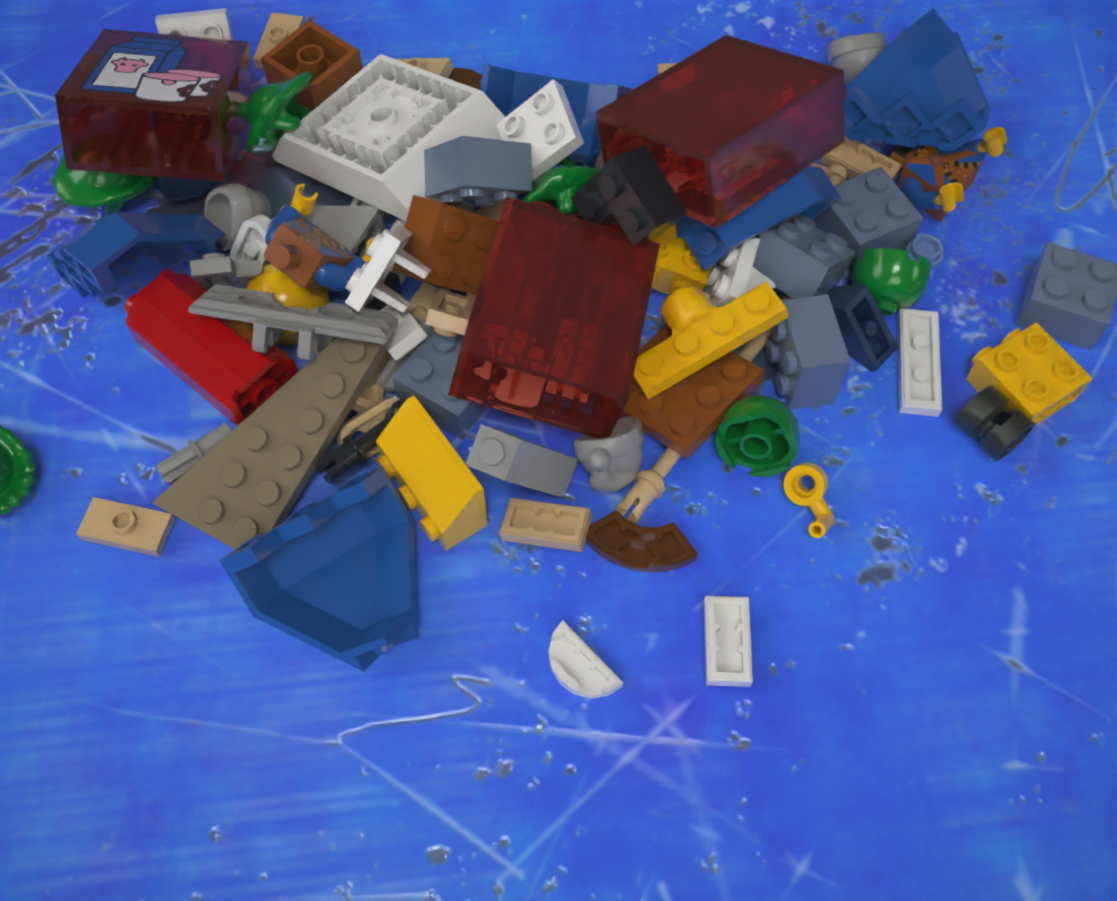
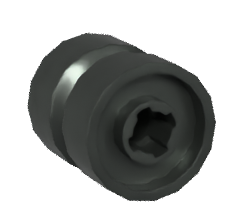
(994, 423)

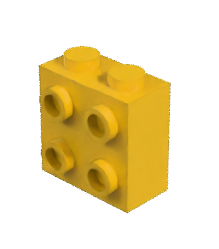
(676, 264)
(1030, 373)

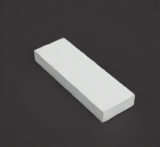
(919, 362)

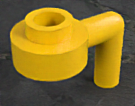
(810, 497)

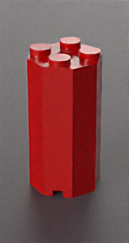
(204, 350)

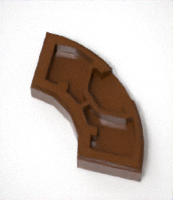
(638, 546)

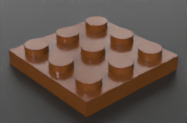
(694, 406)

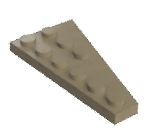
(266, 461)

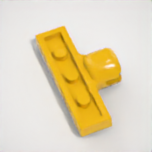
(704, 333)

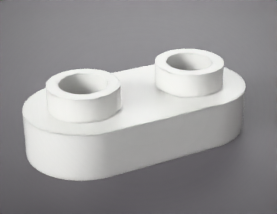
(250, 240)

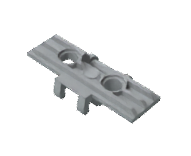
(315, 326)

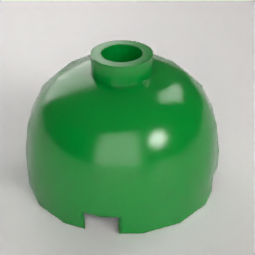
(892, 277)
(758, 435)

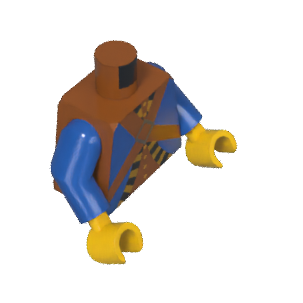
(939, 178)
(307, 251)

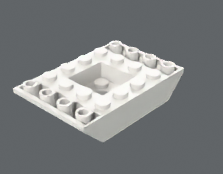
(376, 129)

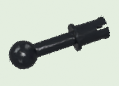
(353, 451)

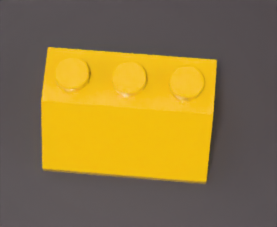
(431, 476)

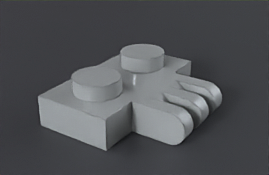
(222, 270)

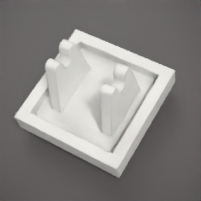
(202, 24)
(546, 124)
(735, 275)
(369, 280)

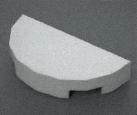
(578, 666)

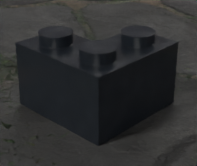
(633, 193)

